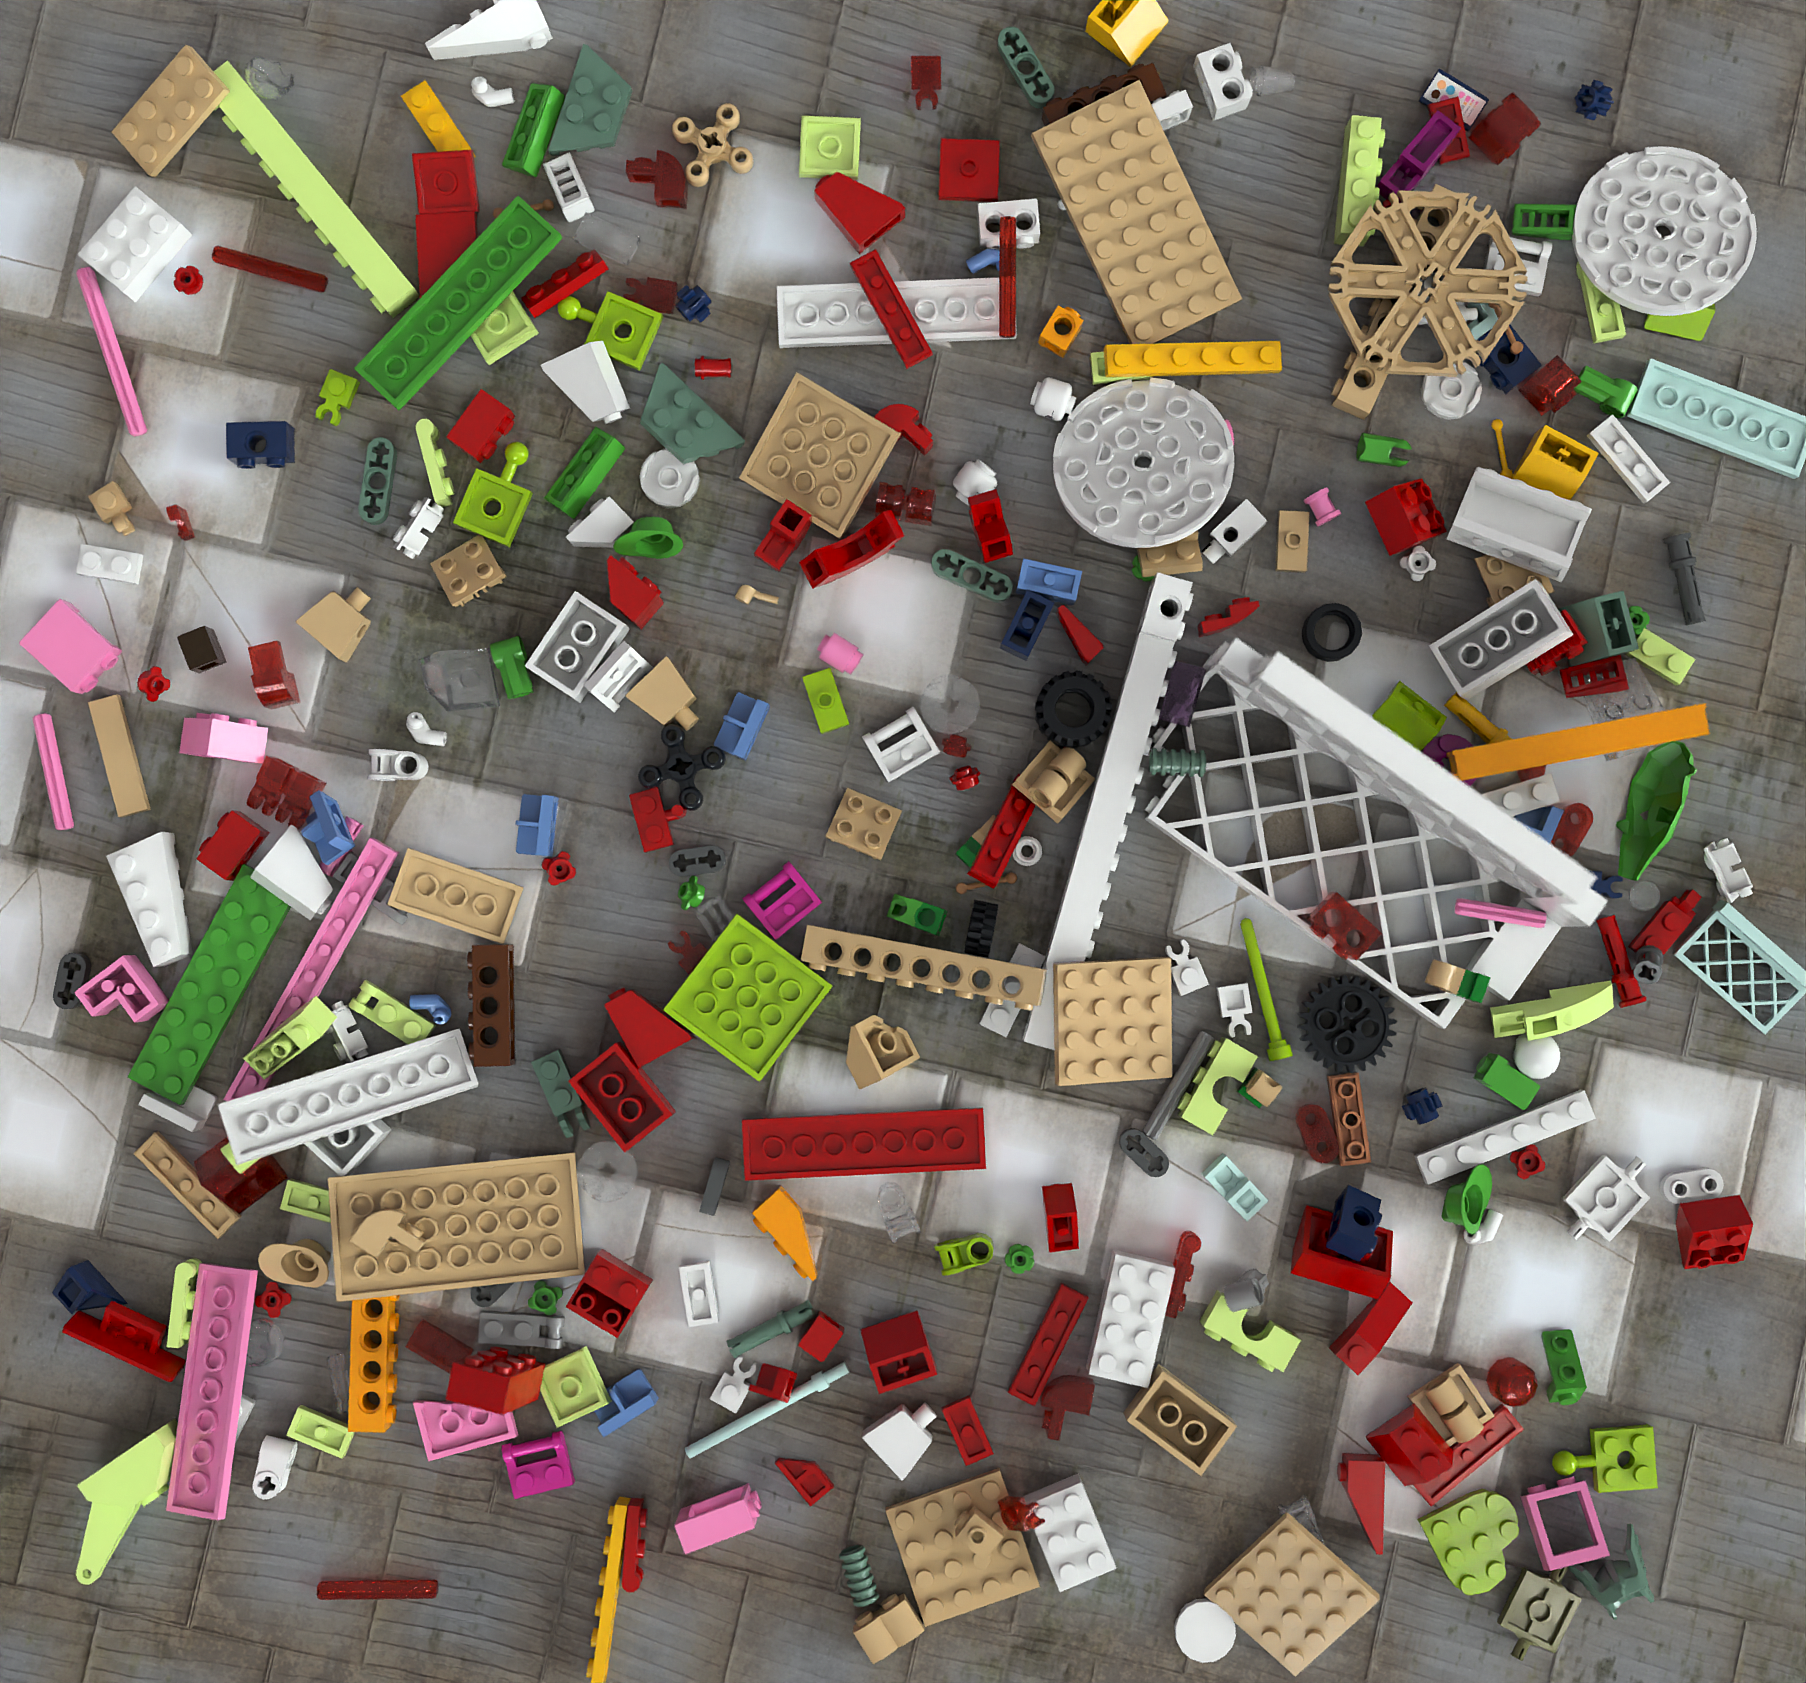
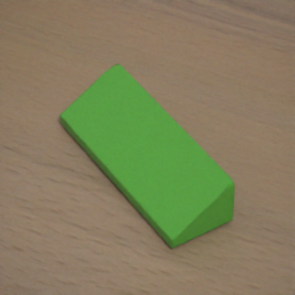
(534, 129)
(585, 472)

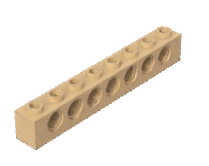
(1360, 400)
(819, 940)

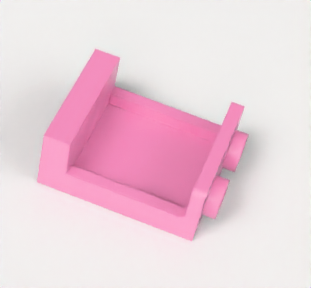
(70, 647)

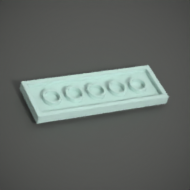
(1720, 418)

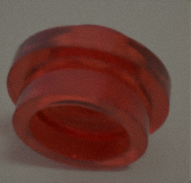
(956, 746)

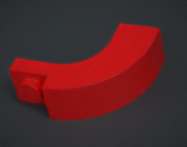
(852, 552)

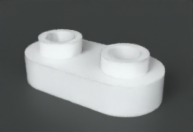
(1693, 1185)

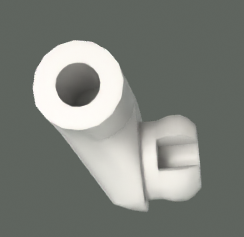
(490, 96)
(421, 731)
(1486, 1230)

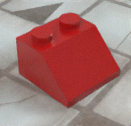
(1412, 1447)

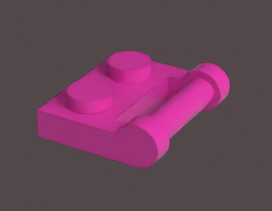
(787, 909)
(539, 1474)

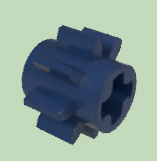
(1593, 100)
(693, 303)
(1422, 1106)

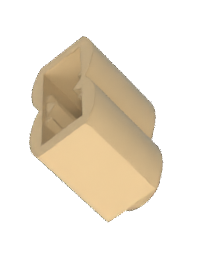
(888, 1627)

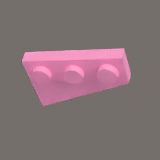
(456, 1428)

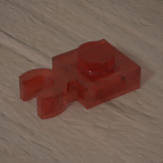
(926, 77)
(656, 294)
(691, 954)
(1018, 1514)

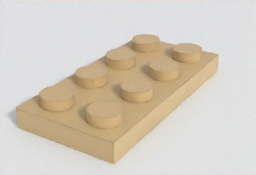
(170, 111)
(455, 896)

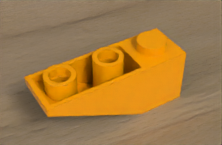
(785, 1222)

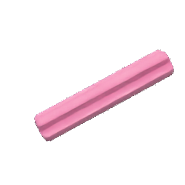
(1500, 913)

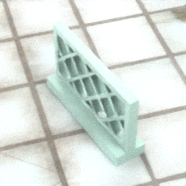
(1756, 943)

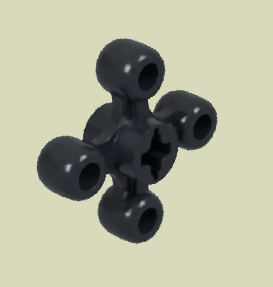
(678, 753)

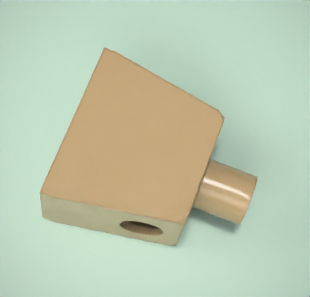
(338, 622)
(665, 695)

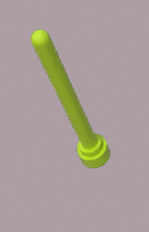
(1278, 1047)

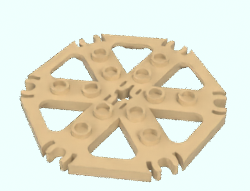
(1413, 257)

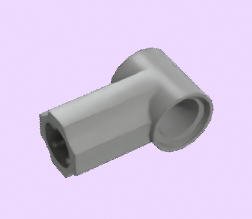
(1246, 1291)

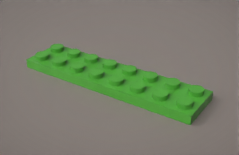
(458, 302)
(210, 989)

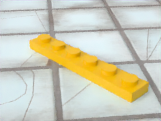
(1192, 358)
(610, 1579)

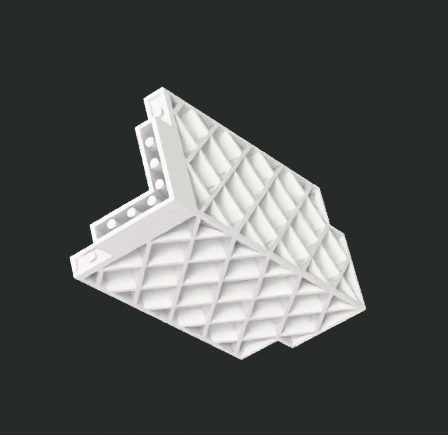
(1436, 808)

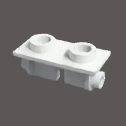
(422, 517)
(1728, 882)
(346, 1044)

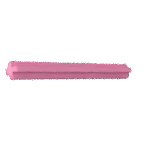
(111, 351)

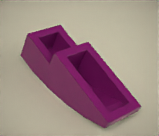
(1419, 156)

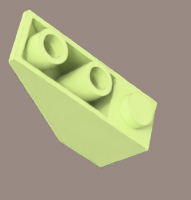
(291, 1037)

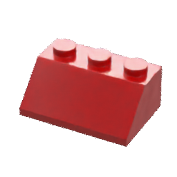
(1329, 1267)

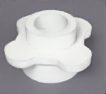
(1418, 554)

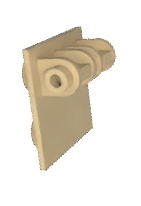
(468, 571)
(1506, 578)
(863, 824)

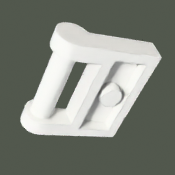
(1535, 270)
(617, 676)
(906, 753)

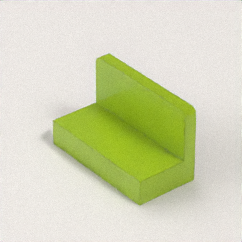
(1687, 325)
(1409, 716)

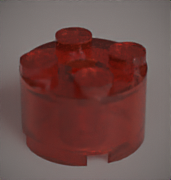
(1504, 129)

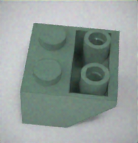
(1605, 625)

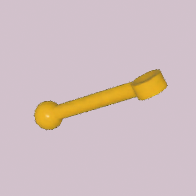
(1497, 425)

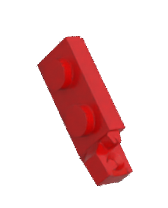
(1667, 922)

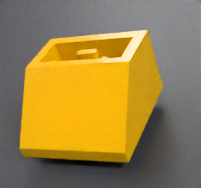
(1126, 26)
(1555, 463)

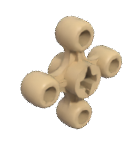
(709, 136)

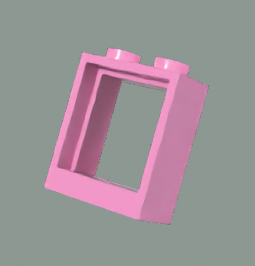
(717, 1518)
(1575, 1556)

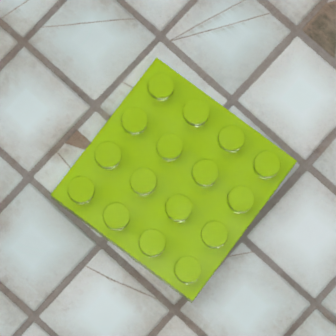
(747, 997)

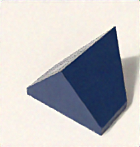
(85, 1288)

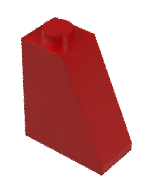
(857, 210)
(644, 1026)

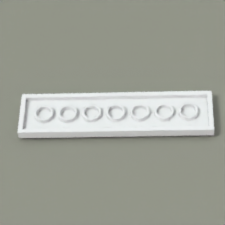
(845, 317)
(347, 1096)

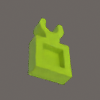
(338, 392)

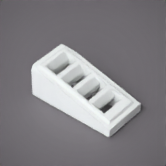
(576, 204)

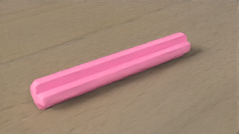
(53, 771)

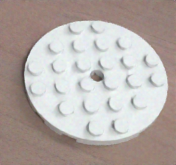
(1670, 188)
(1136, 504)

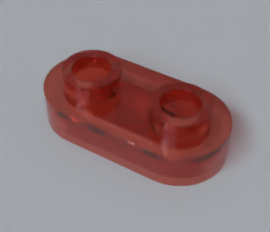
(1570, 833)
(1317, 1132)

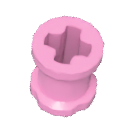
(1322, 506)

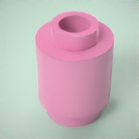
(839, 653)

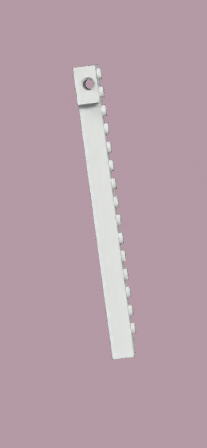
(1113, 790)

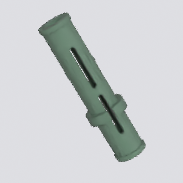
(772, 1328)

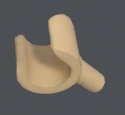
(746, 593)

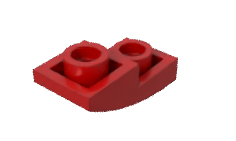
(1235, 613)

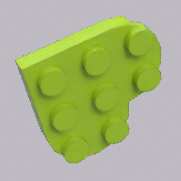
(1470, 1538)

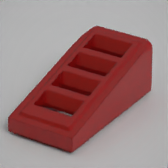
(1082, 639)
(1603, 666)

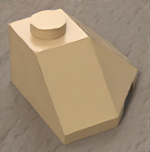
(877, 1051)

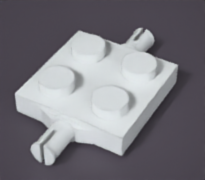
(1606, 1198)

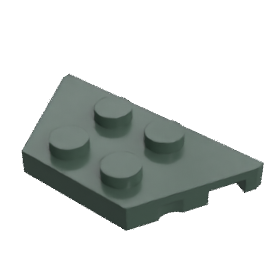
(591, 106)
(684, 420)

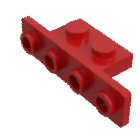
(128, 1338)

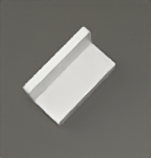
(190, 1115)

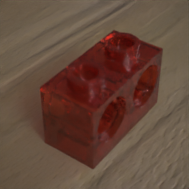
(1551, 386)
(1347, 919)

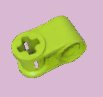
(962, 1253)

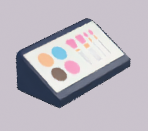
(1445, 86)

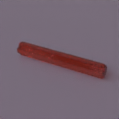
(269, 268)
(1007, 277)
(377, 1589)

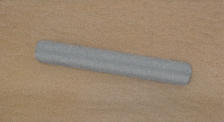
(1178, 1085)

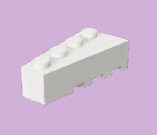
(154, 896)

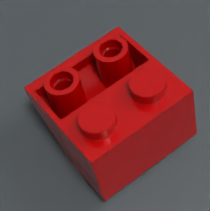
(1406, 516)
(631, 596)
(1713, 1231)
(609, 1293)
(898, 1352)

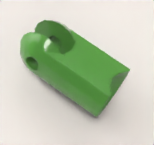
(1377, 449)

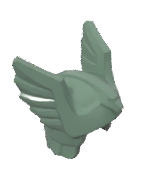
(1618, 1579)

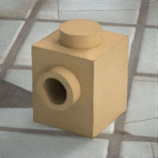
(978, 1532)

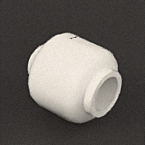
(1053, 399)
(974, 479)

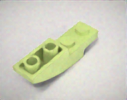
(1560, 1013)

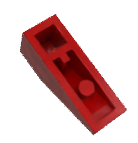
(1371, 1329)
(1365, 1485)

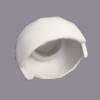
(1536, 1057)

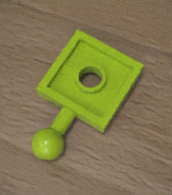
(613, 313)
(486, 488)
(1605, 1447)

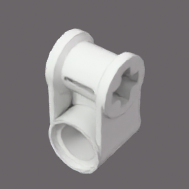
(391, 765)
(275, 1462)

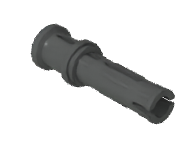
(1682, 565)

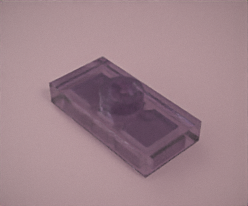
(1182, 694)

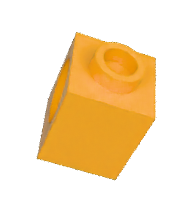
(1059, 343)

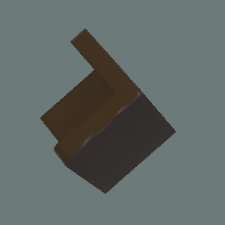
(201, 649)

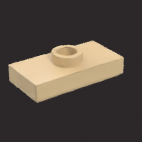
(1292, 541)

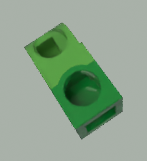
(917, 914)

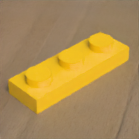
(434, 119)

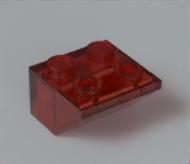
(237, 1189)

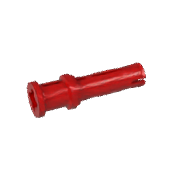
(1623, 973)

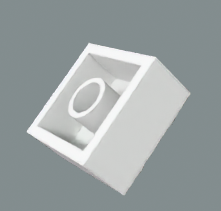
(1172, 109)

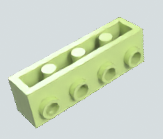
(1358, 174)

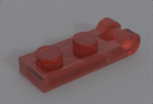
(1187, 1245)

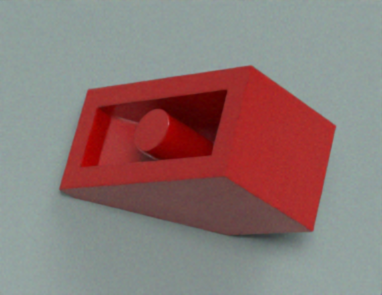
(1060, 1217)

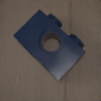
(1520, 365)
(243, 437)
(1026, 625)
(1354, 1223)

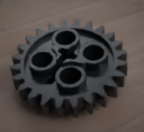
(1360, 1047)

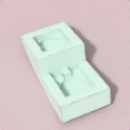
(1234, 1187)

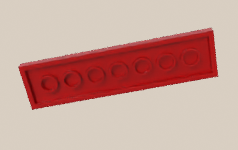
(863, 1144)

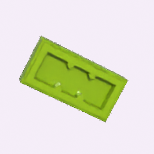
(825, 700)

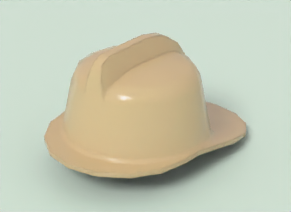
(296, 1263)

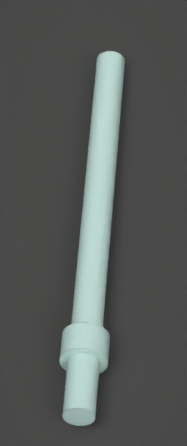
(818, 1382)

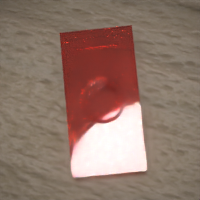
(437, 1346)

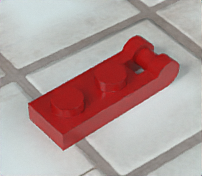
(634, 1545)

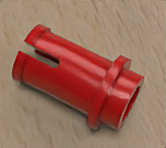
(712, 368)

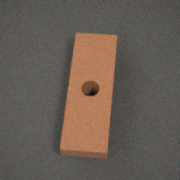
(1346, 1100)

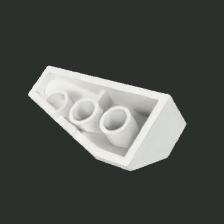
(500, 29)

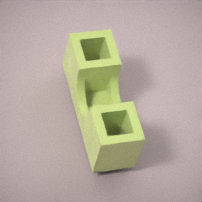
(1225, 1060)
(1272, 1346)

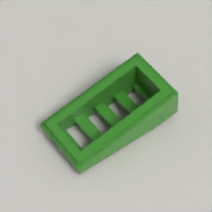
(1544, 210)

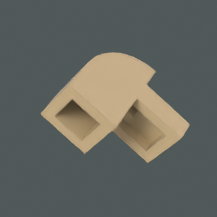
(381, 1226)

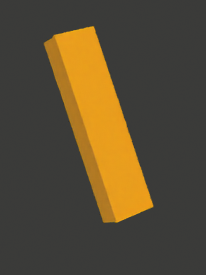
(1579, 742)

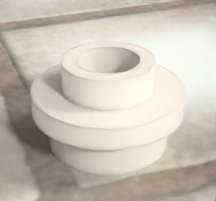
(1036, 848)

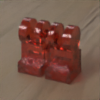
(918, 504)
(278, 778)

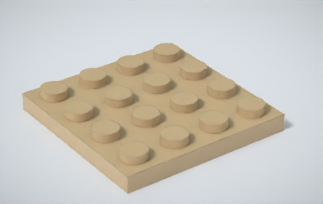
(819, 454)
(1112, 1020)
(940, 1568)
(1291, 1594)

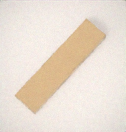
(119, 756)
(184, 1184)

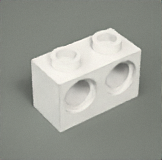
(1216, 82)
(1021, 210)

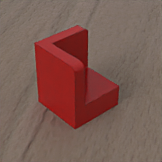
(821, 1336)
(774, 1382)

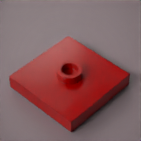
(969, 170)
(445, 182)

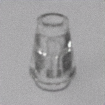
(1269, 80)

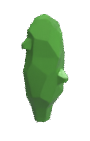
(1662, 790)

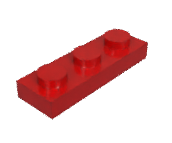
(564, 283)

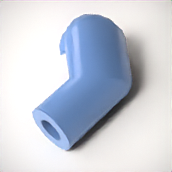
(983, 259)
(434, 1004)

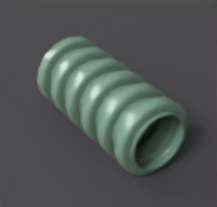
(1177, 762)
(859, 1577)

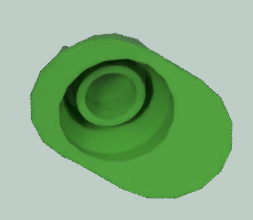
(649, 538)
(1468, 1200)

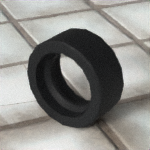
(1351, 620)

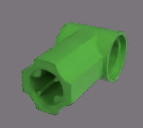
(1611, 394)
(510, 658)

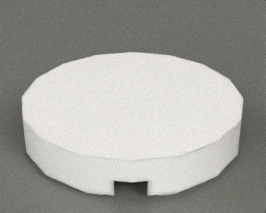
(1451, 396)
(668, 480)
(1204, 1631)

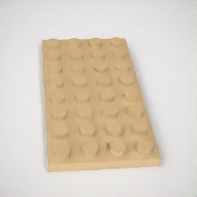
(1136, 216)
(478, 1224)

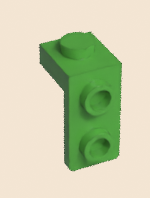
(1506, 1081)
(1564, 1366)

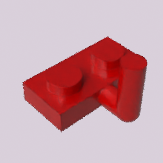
(653, 819)

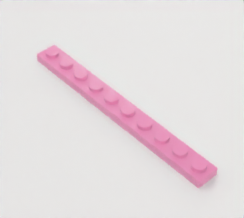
(323, 951)

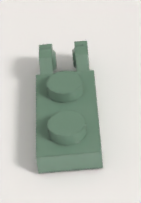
(561, 1096)

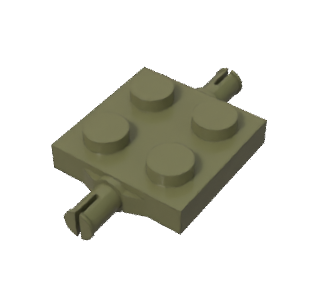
(1539, 1611)

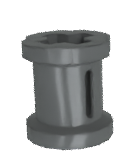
(1644, 967)

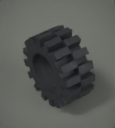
(981, 928)

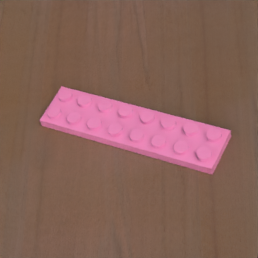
(212, 1391)

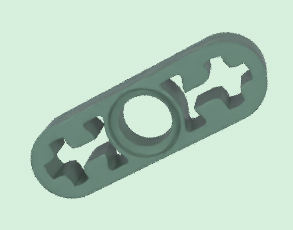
(1008, 53)
(386, 491)
(948, 574)

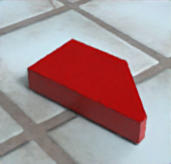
(806, 1478)

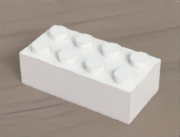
(1501, 640)
(1130, 1318)

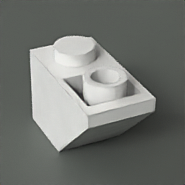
(601, 527)

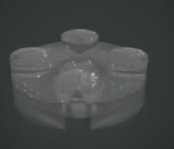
(959, 690)
(596, 1183)

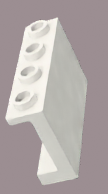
(1519, 523)

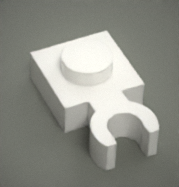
(1187, 972)
(1234, 1003)
(732, 1388)

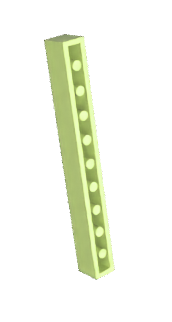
(314, 194)

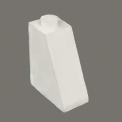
(589, 381)
(294, 875)

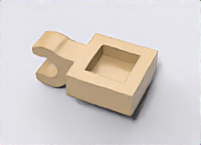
(112, 506)

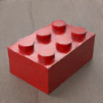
(622, 1096)
(495, 1380)

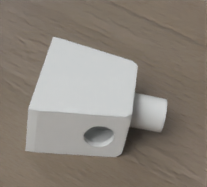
(1244, 522)
(901, 1437)

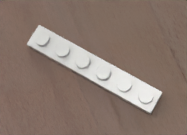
(1504, 1137)

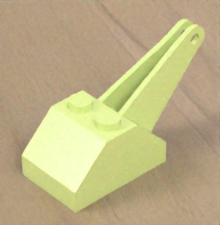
(119, 1492)

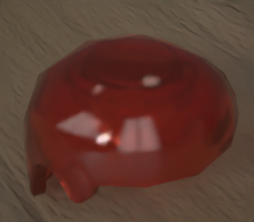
(1512, 1382)

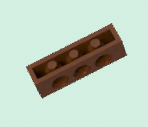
(1084, 96)
(503, 1019)

